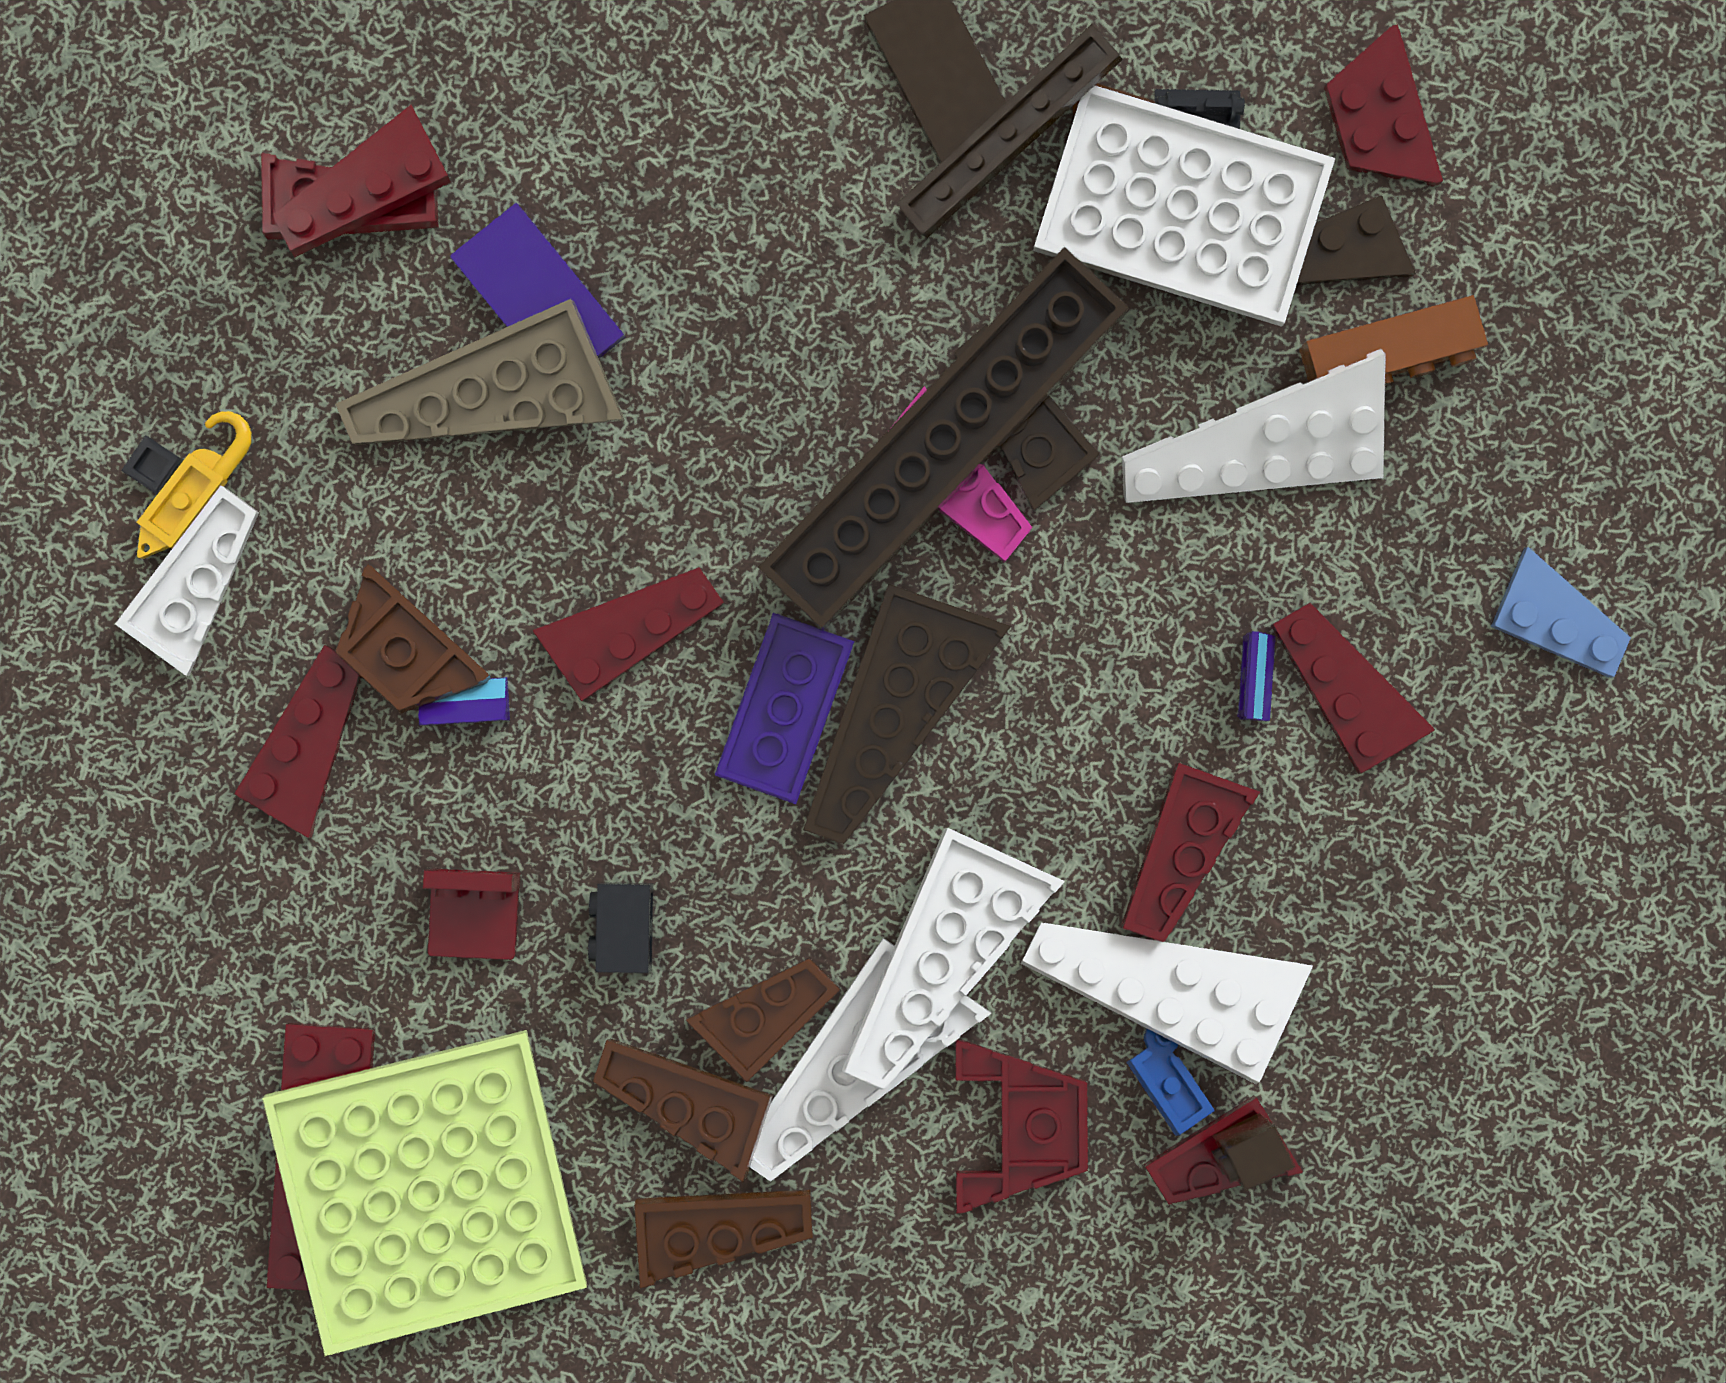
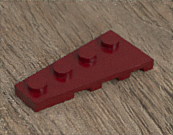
(619, 634)

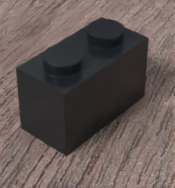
(622, 927)

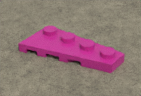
(985, 511)

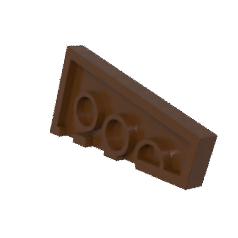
(704, 1230)

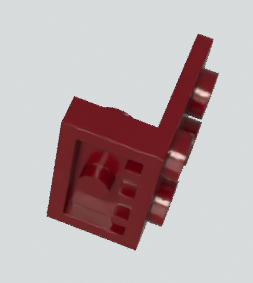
(473, 913)

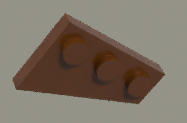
(765, 1016)

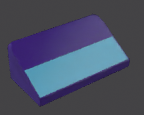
(1256, 676)
(476, 705)

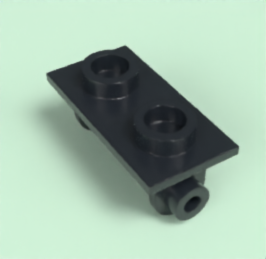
(1213, 105)

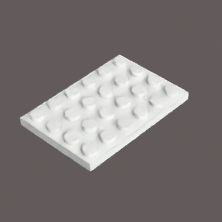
(1185, 204)

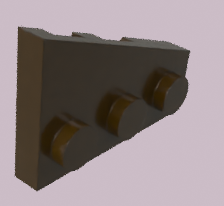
(1356, 246)

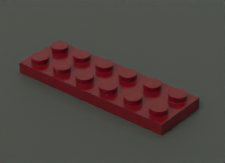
(309, 1056)

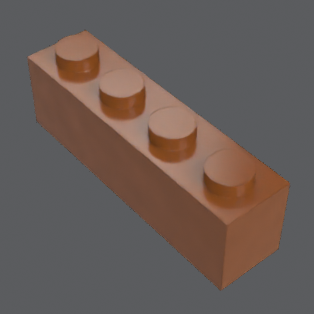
(1409, 341)

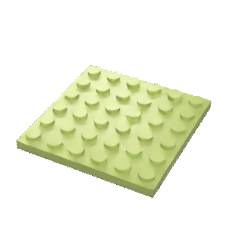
(425, 1192)

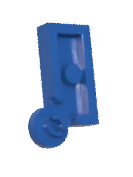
(1169, 1083)

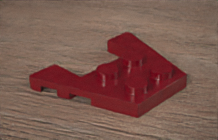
(1040, 1126)

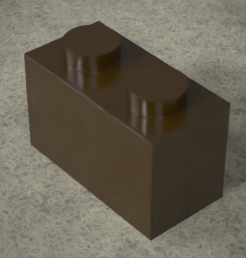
(1251, 1152)

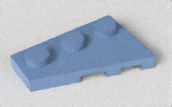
(1558, 618)

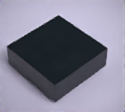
(152, 464)

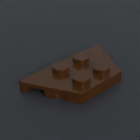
(402, 649)

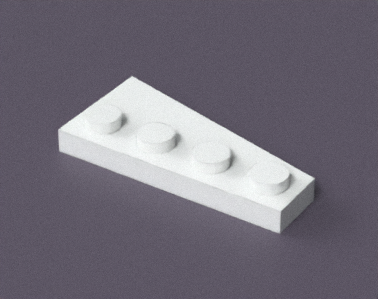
(188, 586)

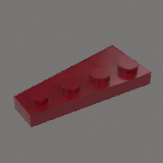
(286, 179)
(366, 184)
(1352, 695)
(298, 756)
(1186, 840)

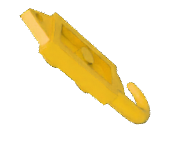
(191, 488)

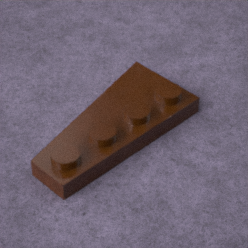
(699, 1107)

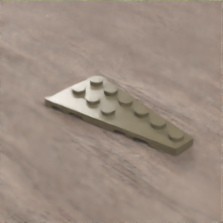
(509, 381)

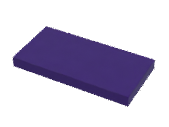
(525, 275)
(784, 708)

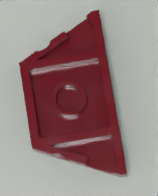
(1382, 115)

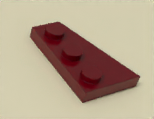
(1189, 1167)

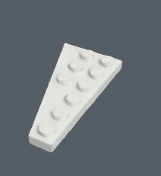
(1287, 439)
(953, 934)
(1197, 997)
(821, 1097)

